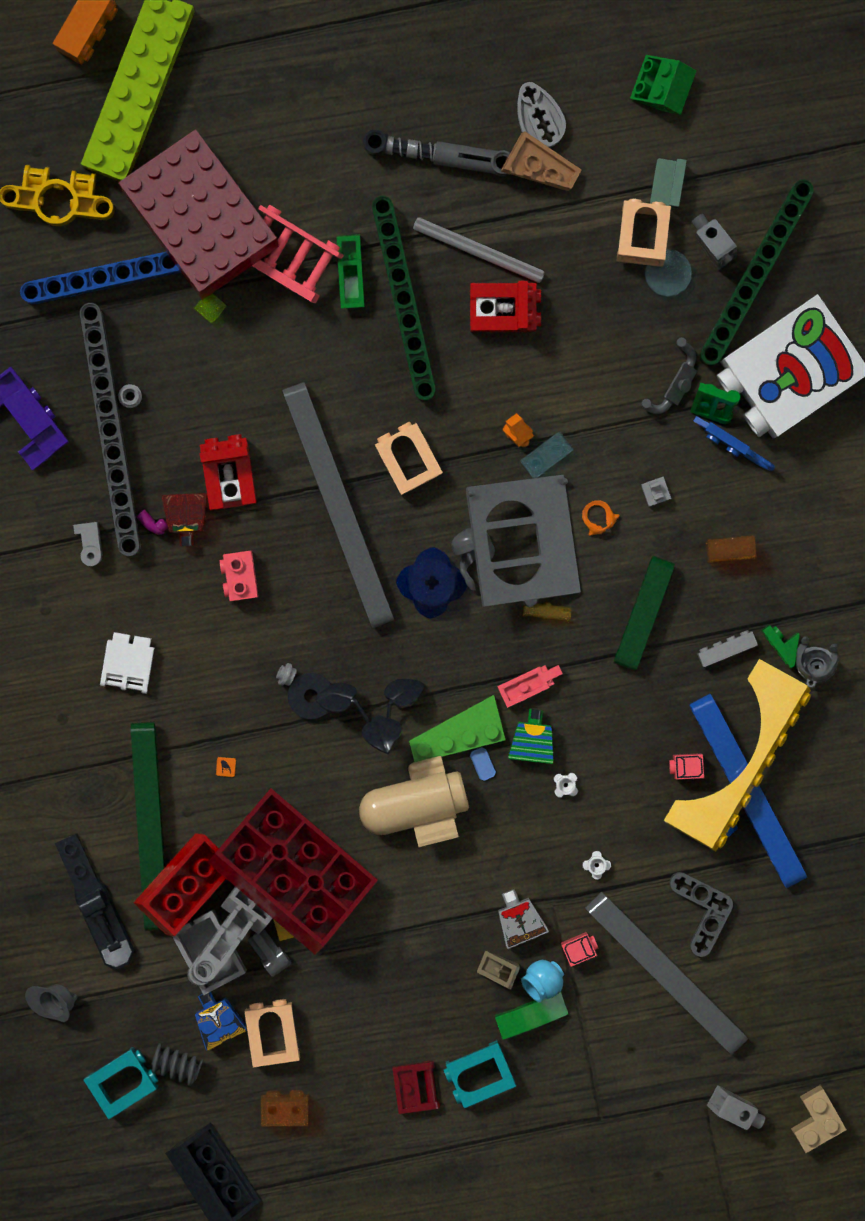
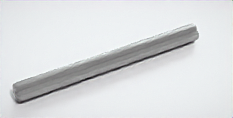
(478, 250)

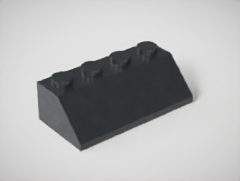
(213, 1175)

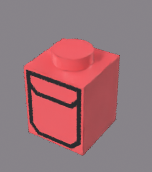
(687, 766)
(579, 948)

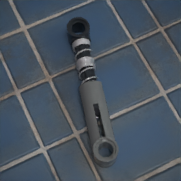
(441, 153)

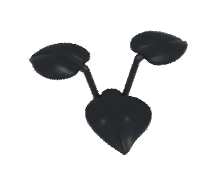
(381, 731)

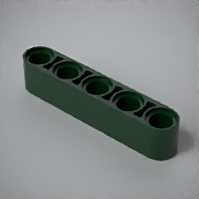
(644, 613)

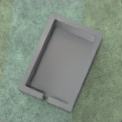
(192, 941)

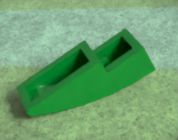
(350, 271)
(530, 1016)

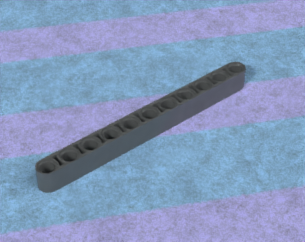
(110, 418)
(338, 505)

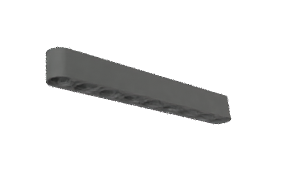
(666, 973)

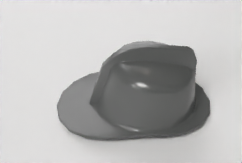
(51, 1002)

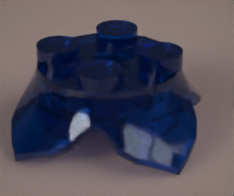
(412, 582)

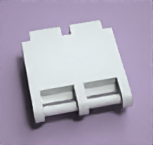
(127, 662)

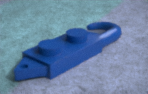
(734, 445)

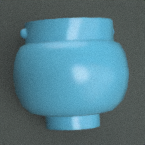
(543, 980)

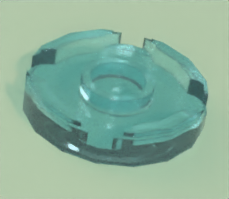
(670, 278)

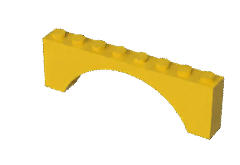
(712, 816)

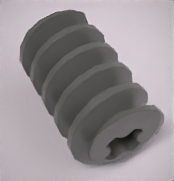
(176, 1065)

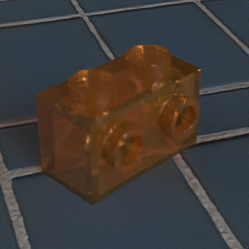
(285, 1109)

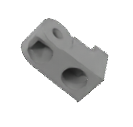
(91, 542)

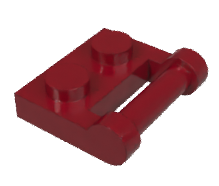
(408, 1088)

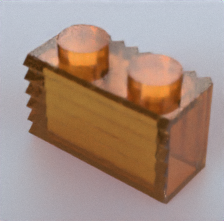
(731, 548)

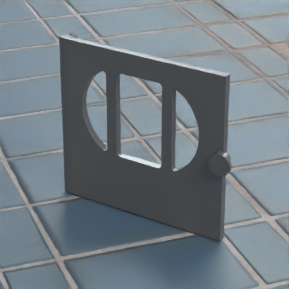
(550, 513)

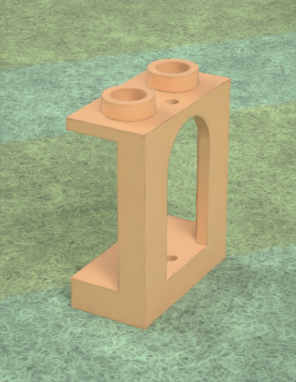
(637, 255)
(384, 449)
(285, 1012)

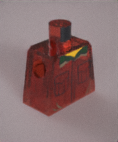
(185, 515)

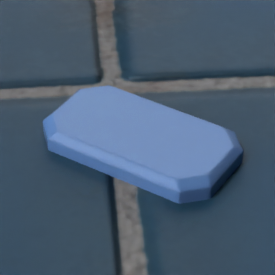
(482, 764)

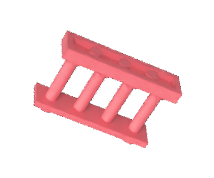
(288, 276)

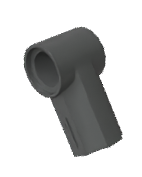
(272, 956)

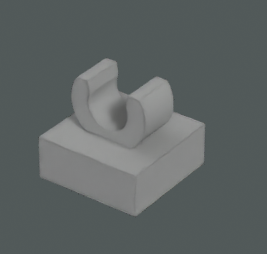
(655, 491)

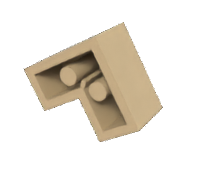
(822, 1124)

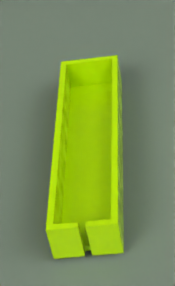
(137, 88)

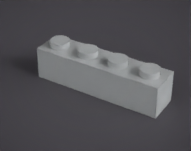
(729, 648)

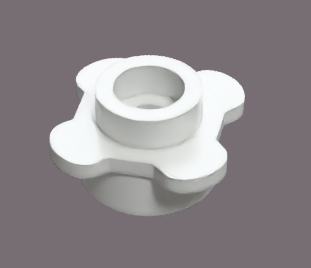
(560, 789)
(597, 871)

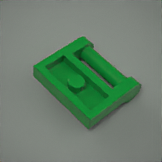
(707, 400)

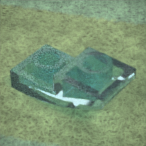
(546, 455)

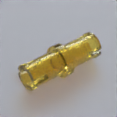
(548, 612)

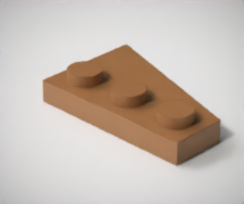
(540, 164)

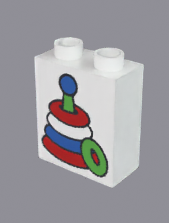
(792, 368)

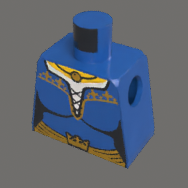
(218, 1021)

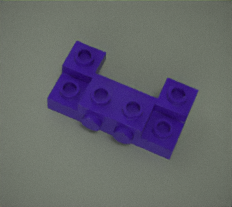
(32, 417)

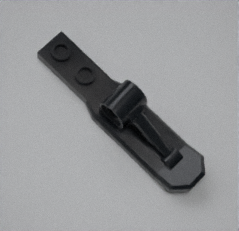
(96, 905)

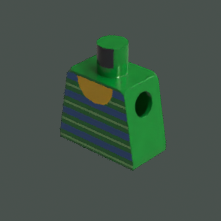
(532, 740)

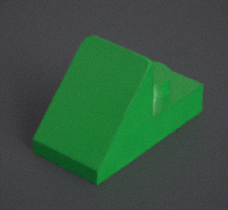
(786, 650)

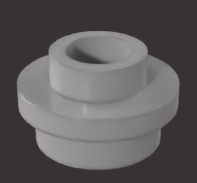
(123, 392)
(286, 674)

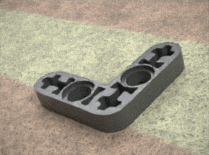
(711, 912)

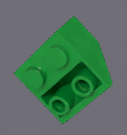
(663, 84)

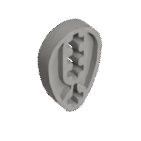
(545, 103)

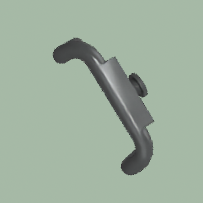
(680, 384)

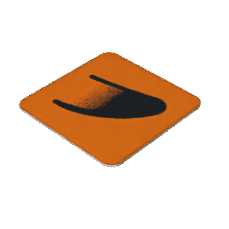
(225, 766)

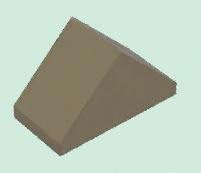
(498, 969)

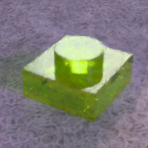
(210, 308)

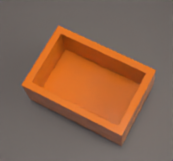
(83, 28)

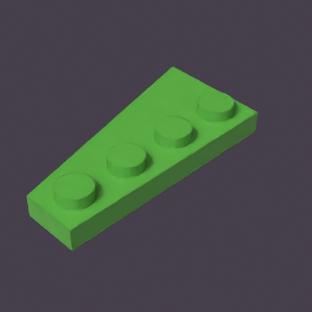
(467, 730)

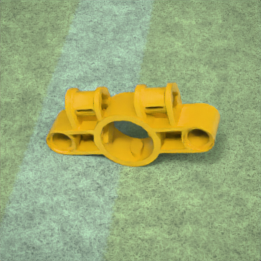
(30, 195)

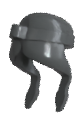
(463, 546)
(811, 657)

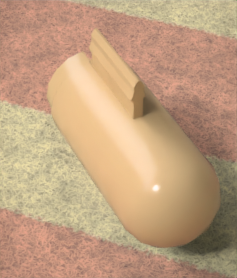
(424, 802)

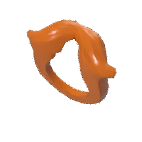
(610, 517)

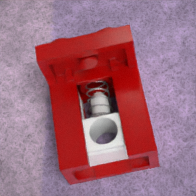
(525, 296)
(223, 452)

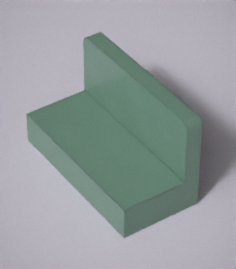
(668, 182)

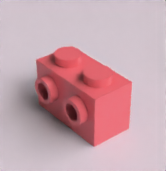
(240, 576)

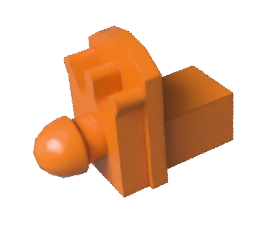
(518, 431)

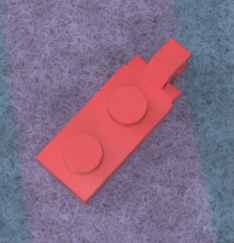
(528, 684)

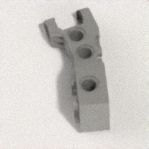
(242, 917)

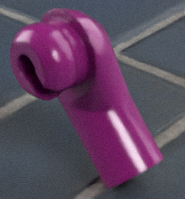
(150, 524)

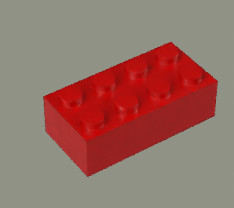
(181, 886)

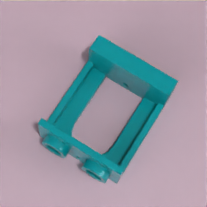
(130, 1058)
(457, 1066)

